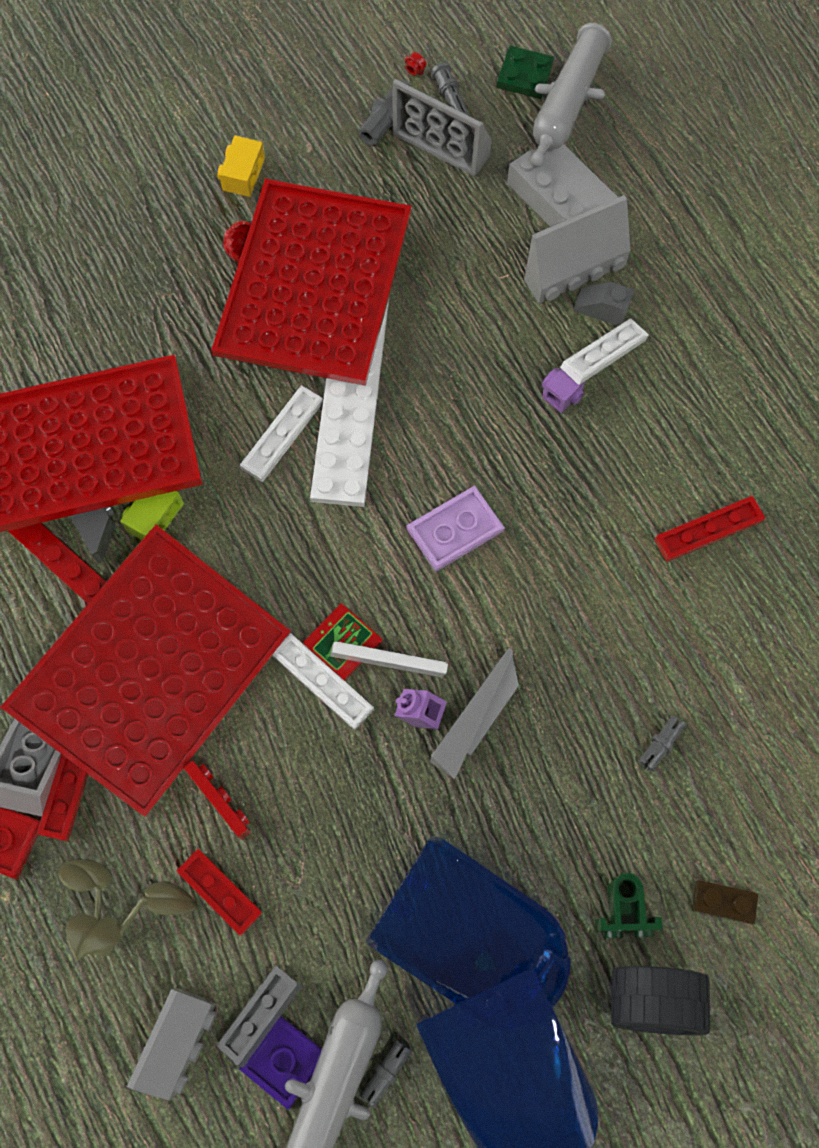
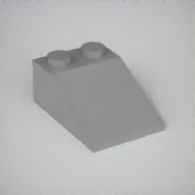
(26, 770)

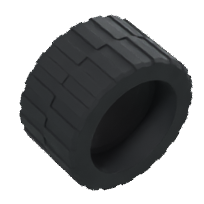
(660, 1000)

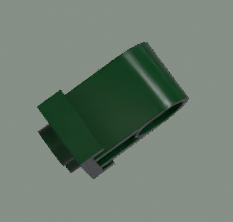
(627, 913)

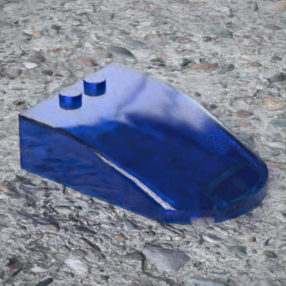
(467, 928)
(512, 1068)

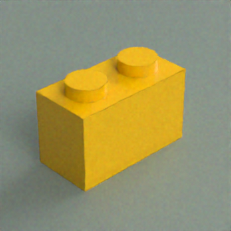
(241, 166)

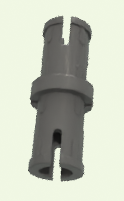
(662, 743)
(385, 1073)

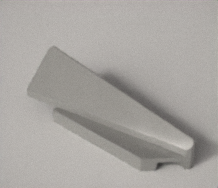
(477, 717)

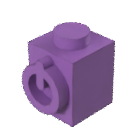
(561, 390)
(420, 708)

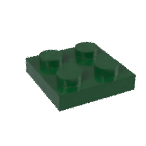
(524, 70)

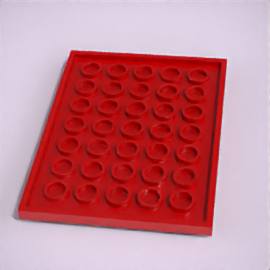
(313, 282)
(94, 442)
(147, 670)

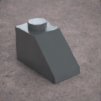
(604, 302)
(96, 530)

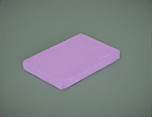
(455, 528)

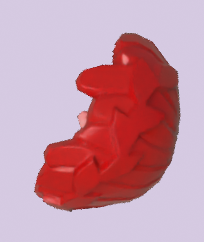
(235, 239)

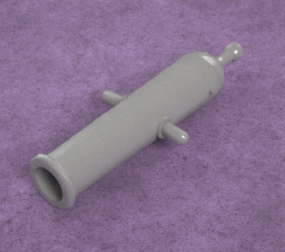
(570, 90)
(339, 1070)

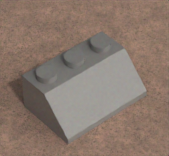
(173, 1045)

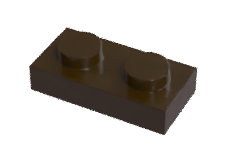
(725, 902)

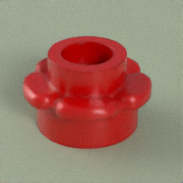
(415, 64)

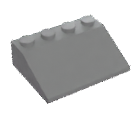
(439, 129)
(559, 186)
(578, 250)

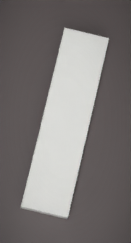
(604, 351)
(281, 433)
(388, 659)
(323, 681)

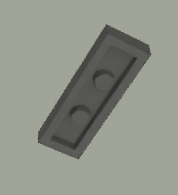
(259, 1016)

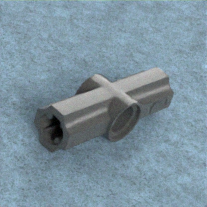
(380, 119)

